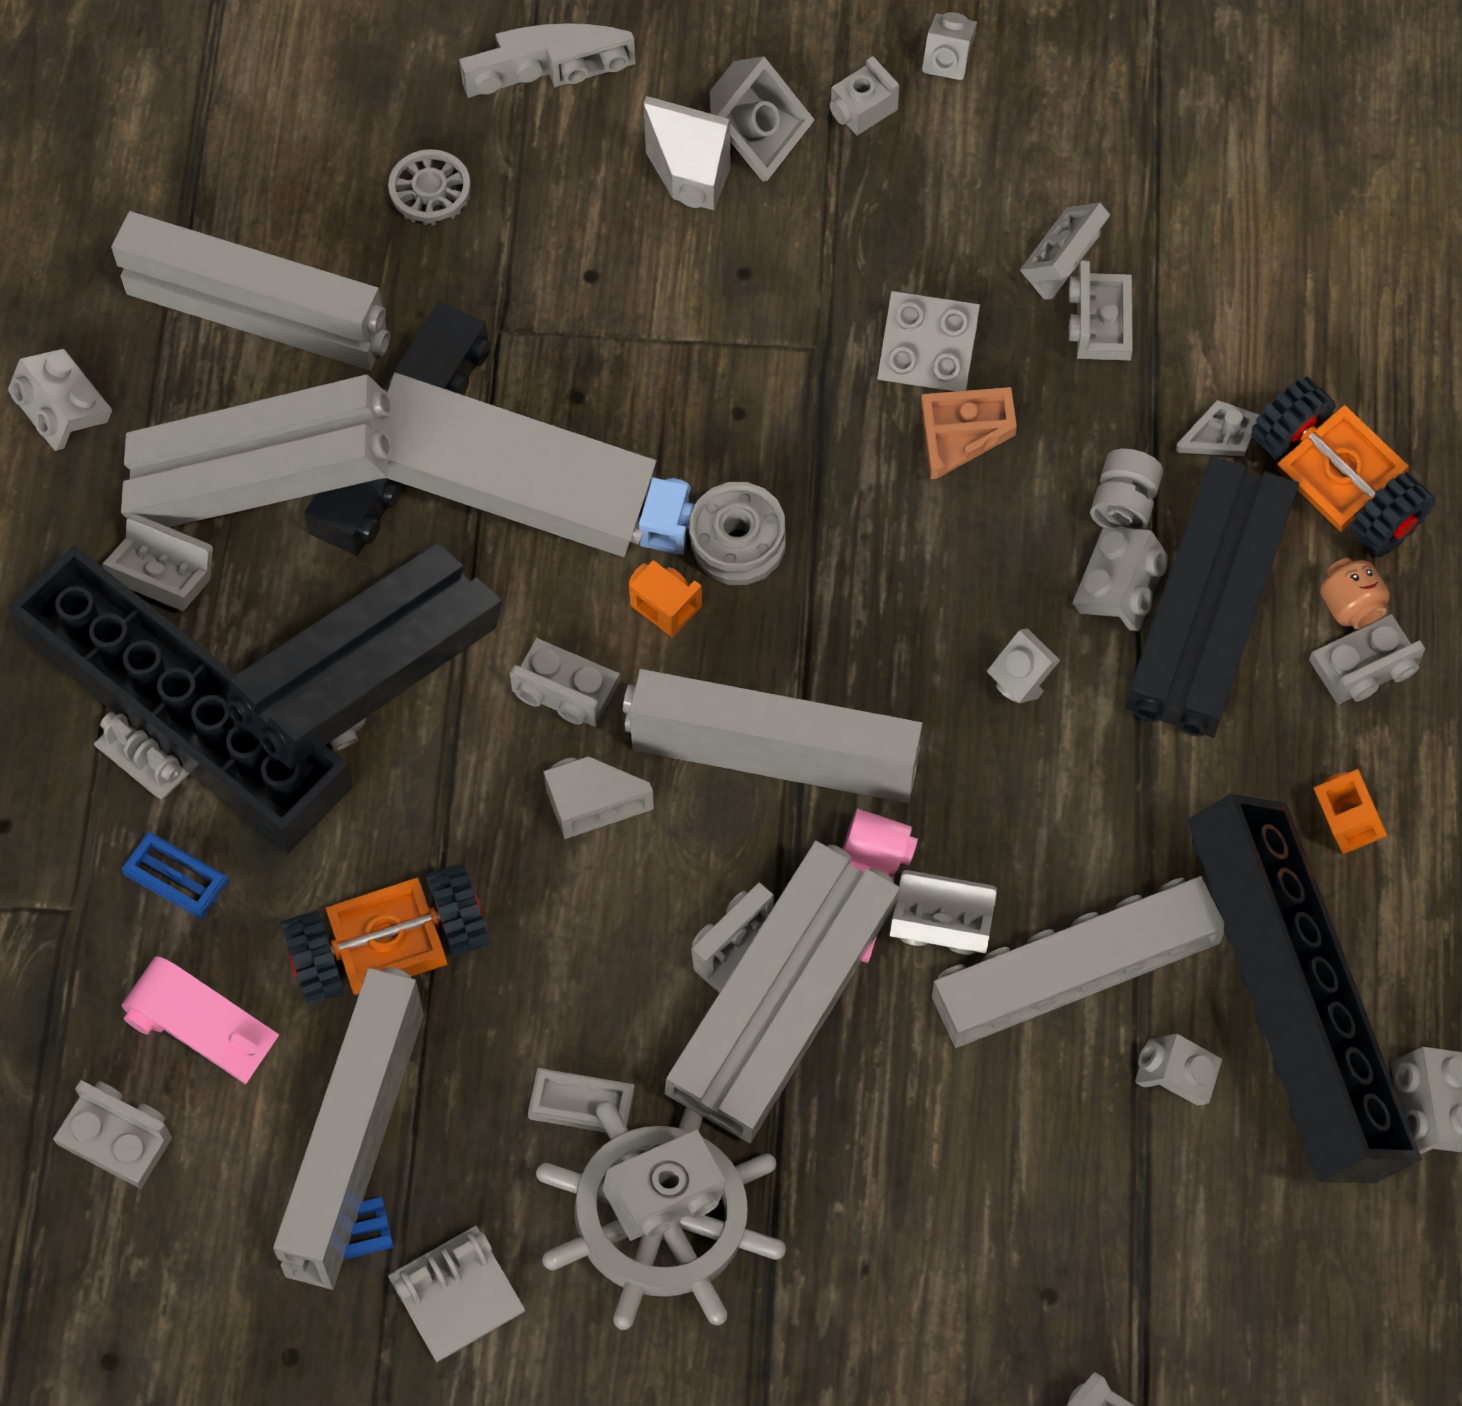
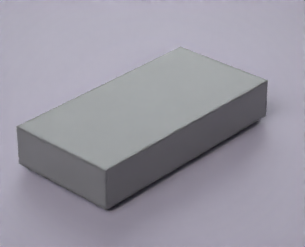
(573, 1099)

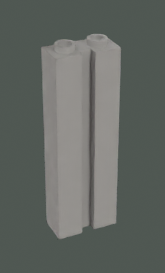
(251, 290)
(259, 453)
(516, 466)
(773, 735)
(782, 991)
(350, 1128)

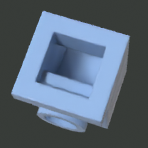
(666, 516)

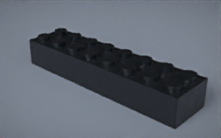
(172, 693)
(1303, 991)

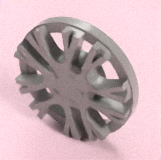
(429, 186)

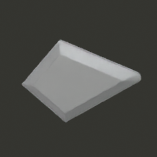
(1220, 432)

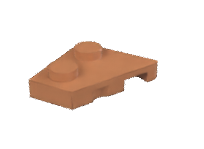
(965, 425)

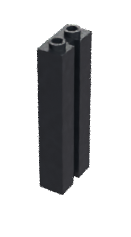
(1211, 598)
(361, 656)

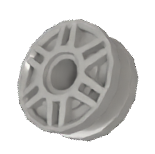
(737, 508)

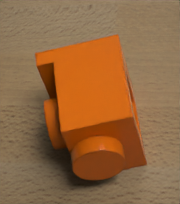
(664, 596)
(1350, 811)

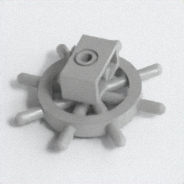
(658, 1186)

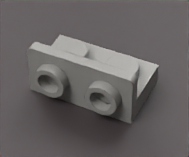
(1064, 247)
(1367, 659)
(564, 683)
(114, 1133)

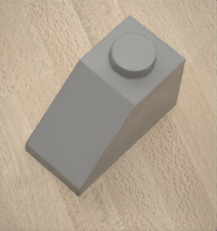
(594, 794)

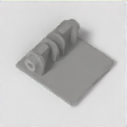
(928, 342)
(139, 756)
(456, 1293)

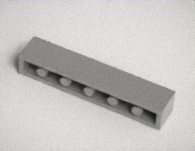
(1077, 960)

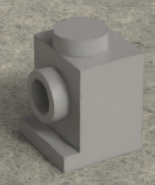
(864, 97)

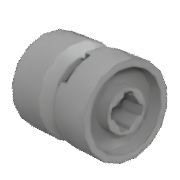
(1126, 490)

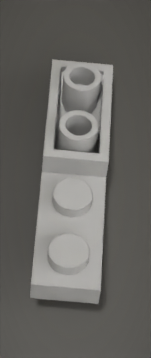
(561, 50)

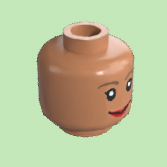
(1355, 593)

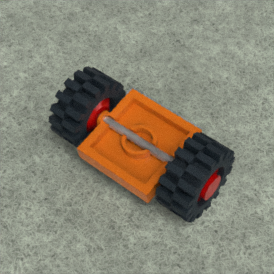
(1342, 467)
(385, 931)

